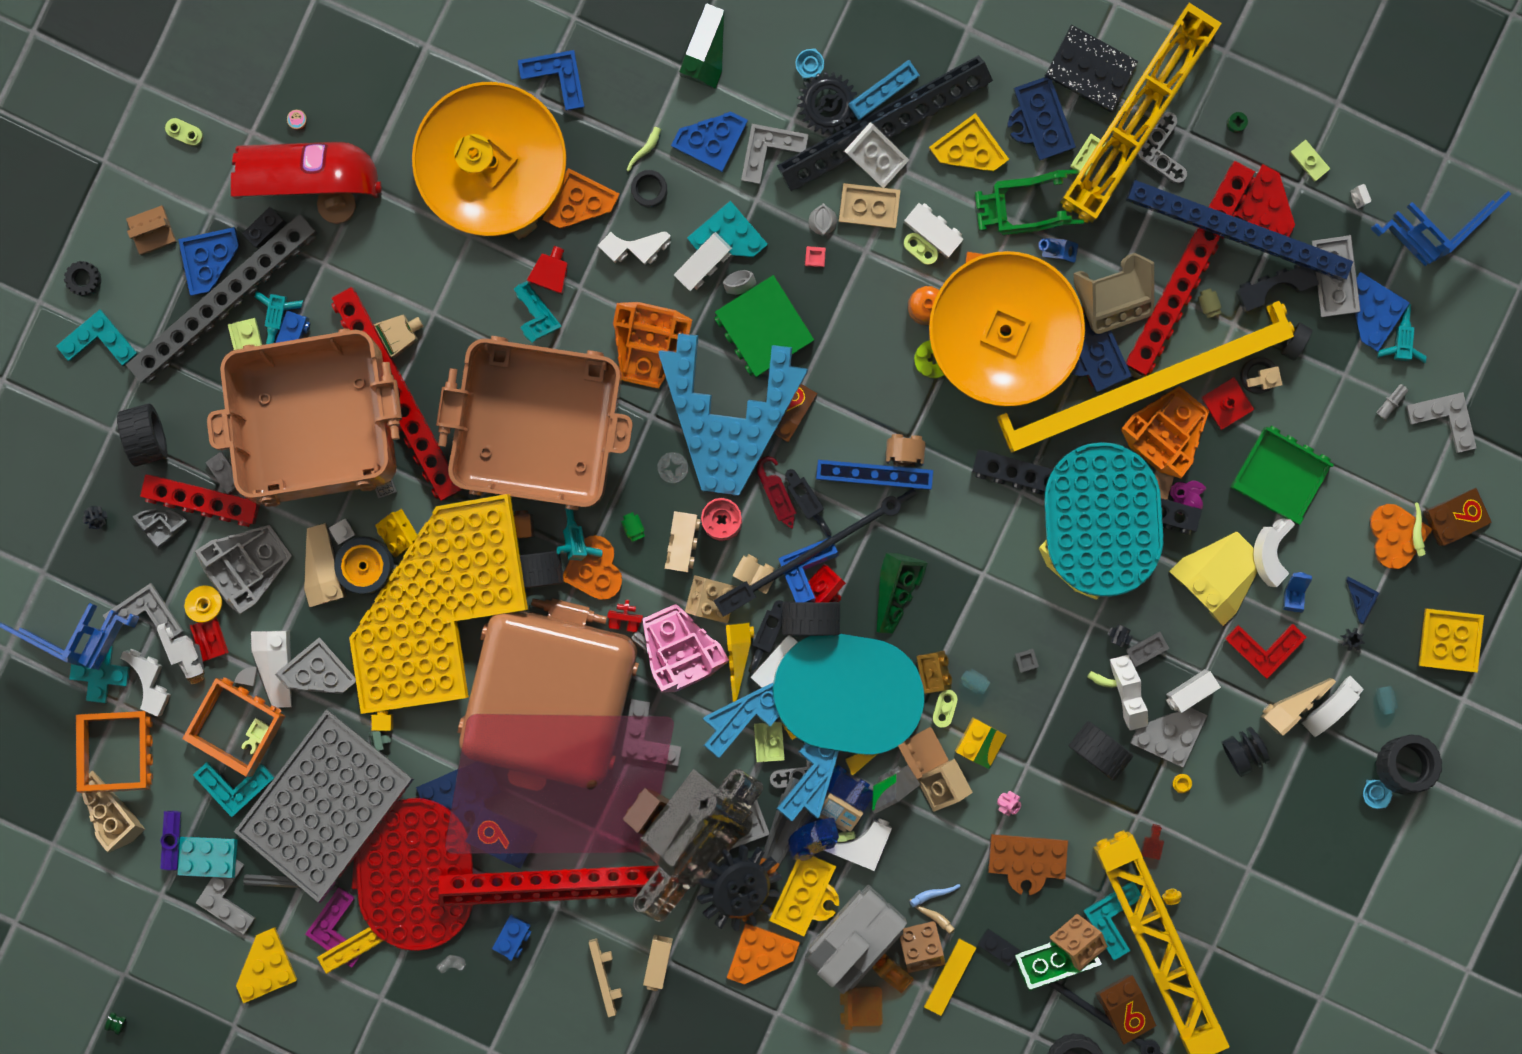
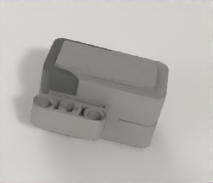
(855, 939)

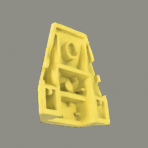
(1219, 575)

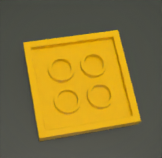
(1451, 640)

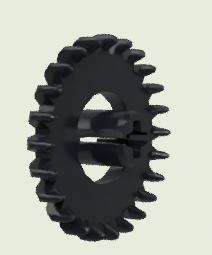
(813, 114)

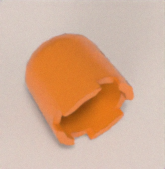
(921, 304)

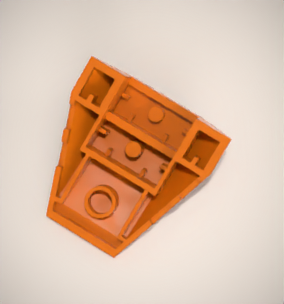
(641, 334)
(1167, 432)

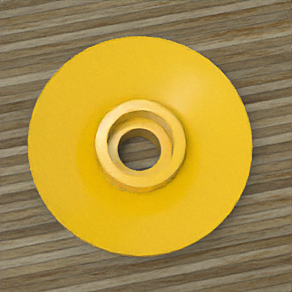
(197, 598)

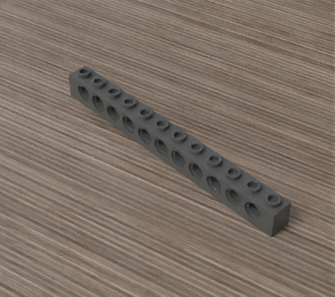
(138, 364)

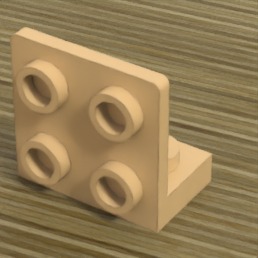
(701, 598)

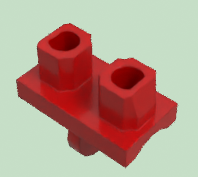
(633, 619)

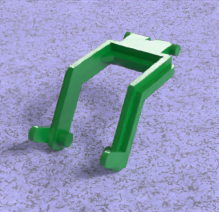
(995, 206)

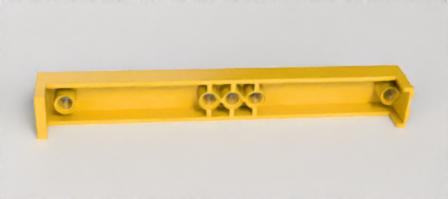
(1151, 384)

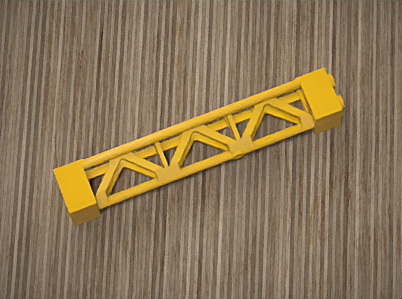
(1194, 30)
(1120, 851)

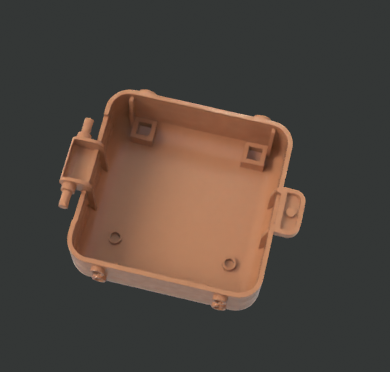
(308, 417)
(533, 422)
(551, 665)

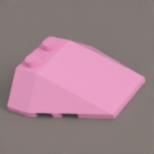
(680, 650)

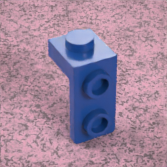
(1295, 592)

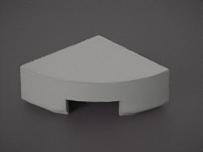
(247, 676)

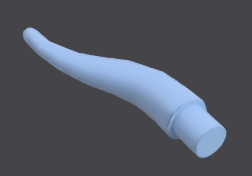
(929, 894)

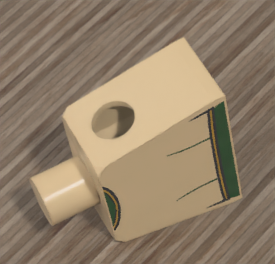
(398, 333)

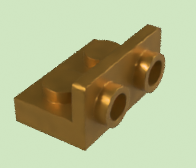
(934, 672)

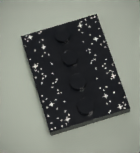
(1091, 68)

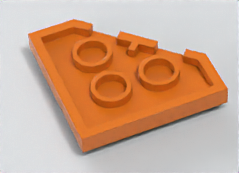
(579, 201)
(760, 953)

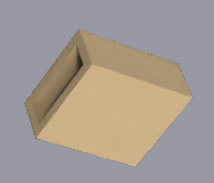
(657, 962)

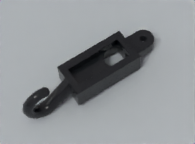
(808, 502)
(766, 636)

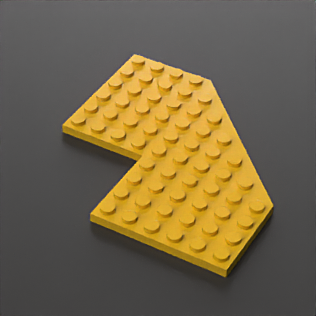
(454, 571)

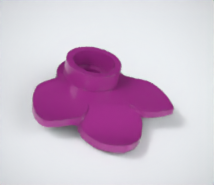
(1190, 495)

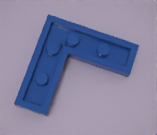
(558, 63)
(796, 577)

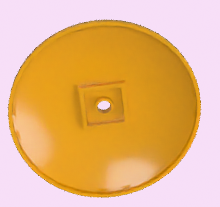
(526, 151)
(1014, 293)

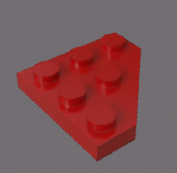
(1267, 203)

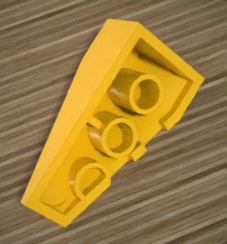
(738, 643)

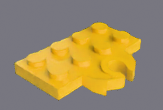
(805, 895)

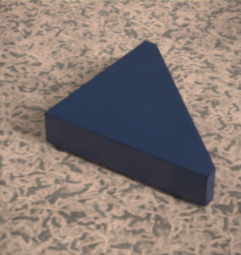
(1362, 598)

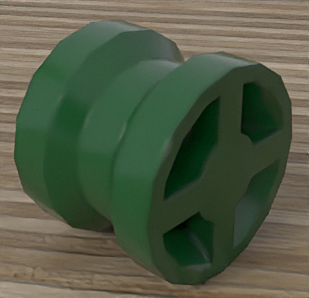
(1233, 122)
(115, 1023)

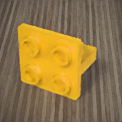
(396, 532)

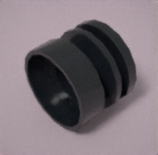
(1245, 751)

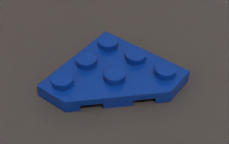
(711, 139)
(207, 258)
(1378, 313)

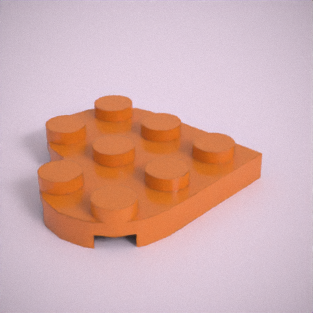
(1394, 535)
(595, 574)

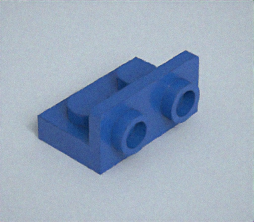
(293, 327)
(511, 937)

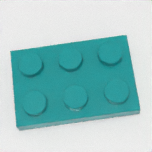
(207, 857)

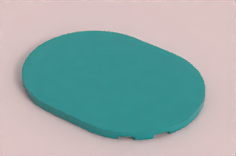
(1103, 519)
(848, 693)

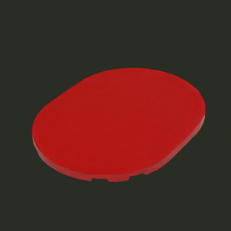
(401, 877)

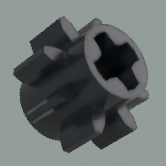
(94, 517)
(1120, 635)
(1354, 644)

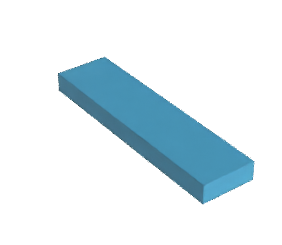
(883, 89)

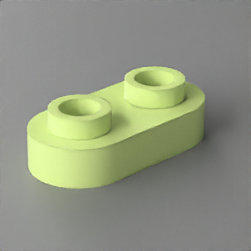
(183, 132)
(921, 248)
(945, 708)

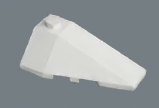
(271, 654)

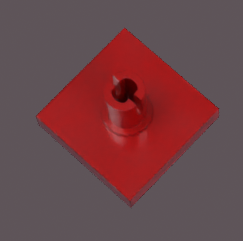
(1227, 403)
(826, 585)

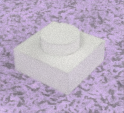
(342, 531)

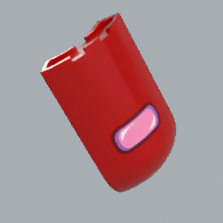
(303, 170)

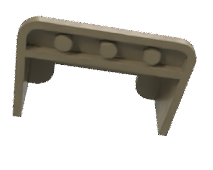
(1118, 297)

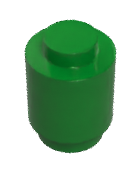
(633, 526)

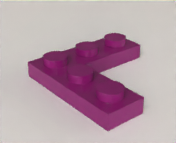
(322, 928)

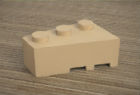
(682, 542)

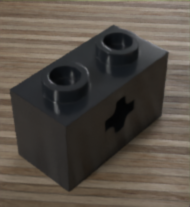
(264, 227)

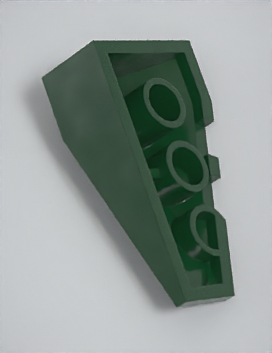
(705, 50)
(897, 581)

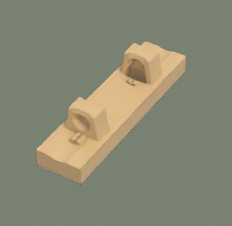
(608, 994)

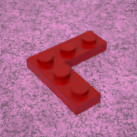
(1265, 661)

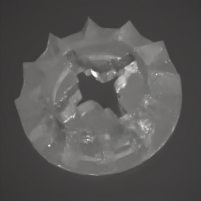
(680, 472)

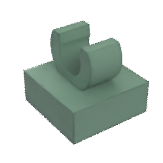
(378, 740)

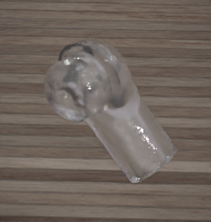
(451, 961)

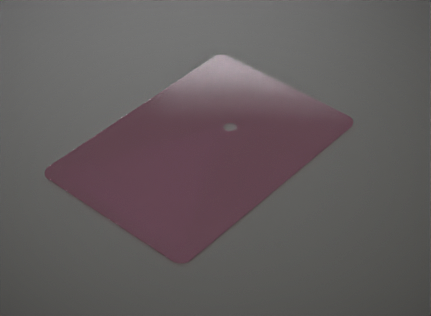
(528, 779)

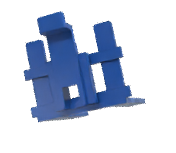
(1419, 244)
(97, 645)

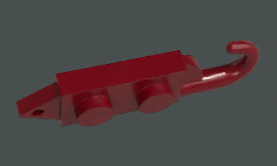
(776, 493)

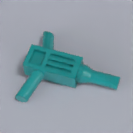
(275, 312)
(1403, 346)
(574, 540)

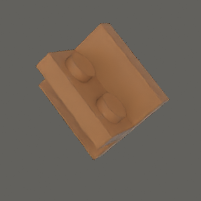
(150, 230)

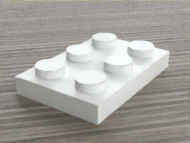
(876, 155)

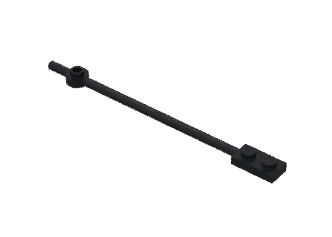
(744, 593)
(1006, 953)

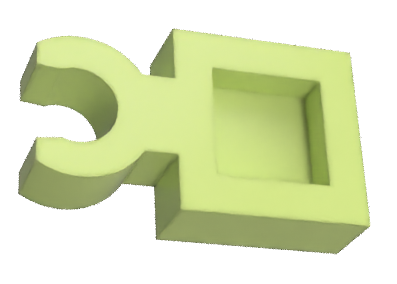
(256, 733)

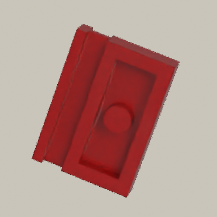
(209, 638)

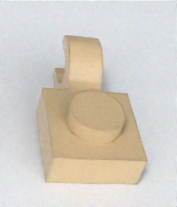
(1267, 378)

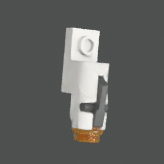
(183, 651)

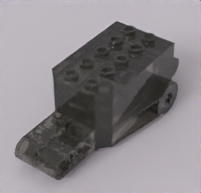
(690, 833)

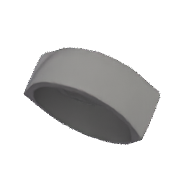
(822, 220)
(739, 282)

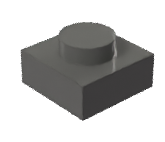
(1026, 660)

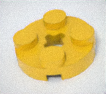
(468, 144)

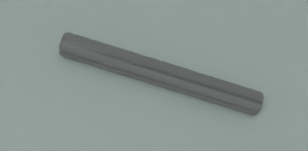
(274, 881)

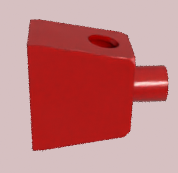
(550, 271)

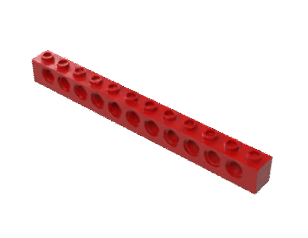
(350, 298)
(1135, 361)
(543, 885)

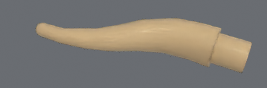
(938, 918)

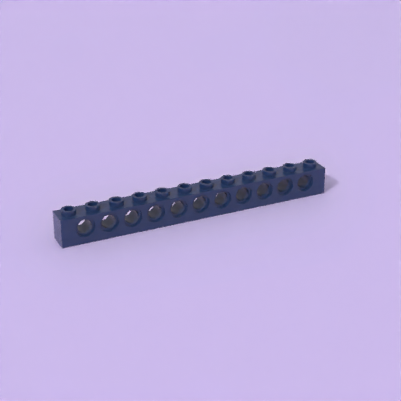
(1239, 231)

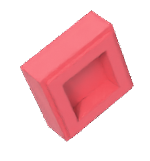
(815, 257)

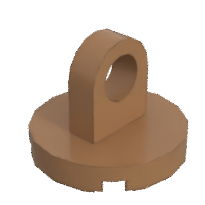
(336, 206)

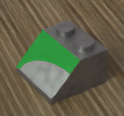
(893, 787)

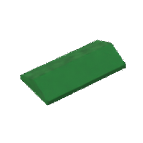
(1048, 965)

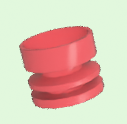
(723, 508)

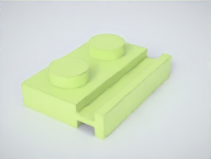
(245, 333)
(769, 742)

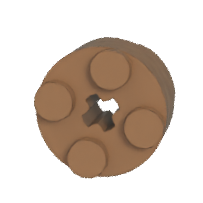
(905, 450)

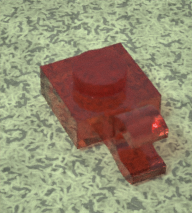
(1152, 845)

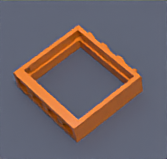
(192, 737)
(82, 752)

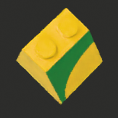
(980, 743)

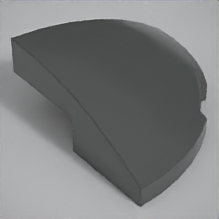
(159, 526)

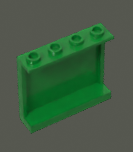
(762, 320)
(1281, 474)

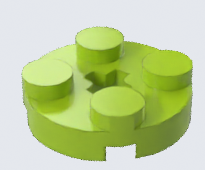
(923, 365)

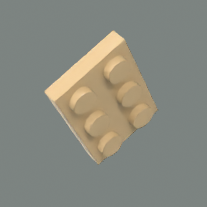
(869, 206)

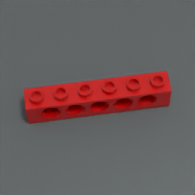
(153, 484)

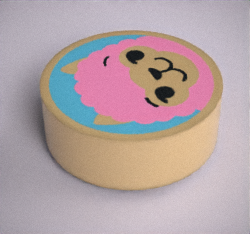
(296, 119)

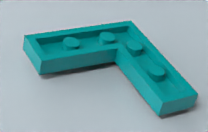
(544, 320)
(97, 326)
(232, 799)
(1100, 917)

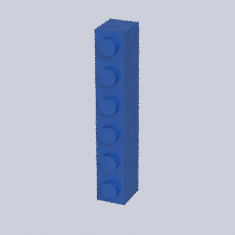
(874, 474)

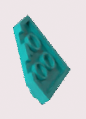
(733, 229)

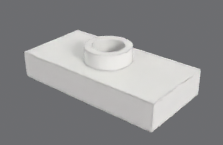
(1360, 196)

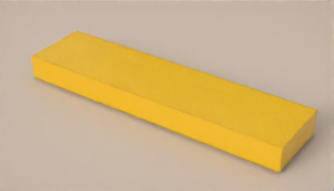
(348, 949)
(949, 977)

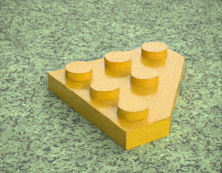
(969, 147)
(265, 967)

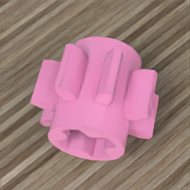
(1009, 803)

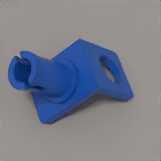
(1058, 249)

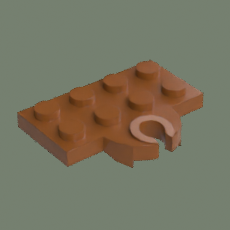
(1027, 860)

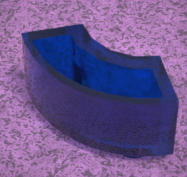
(849, 789)
(813, 838)

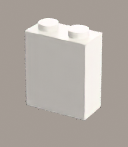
(1192, 691)

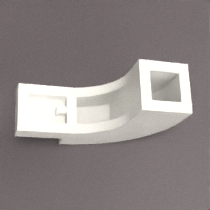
(1266, 555)
(1334, 707)

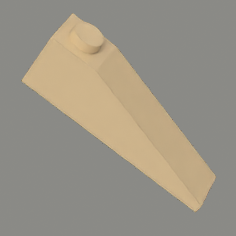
(320, 577)

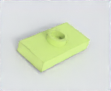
(1085, 153)
(1310, 160)

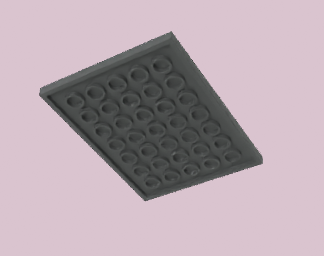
(323, 805)

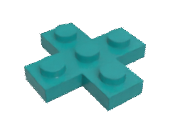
(100, 679)

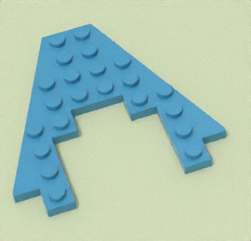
(726, 446)
(733, 718)

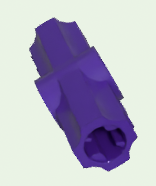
(169, 852)

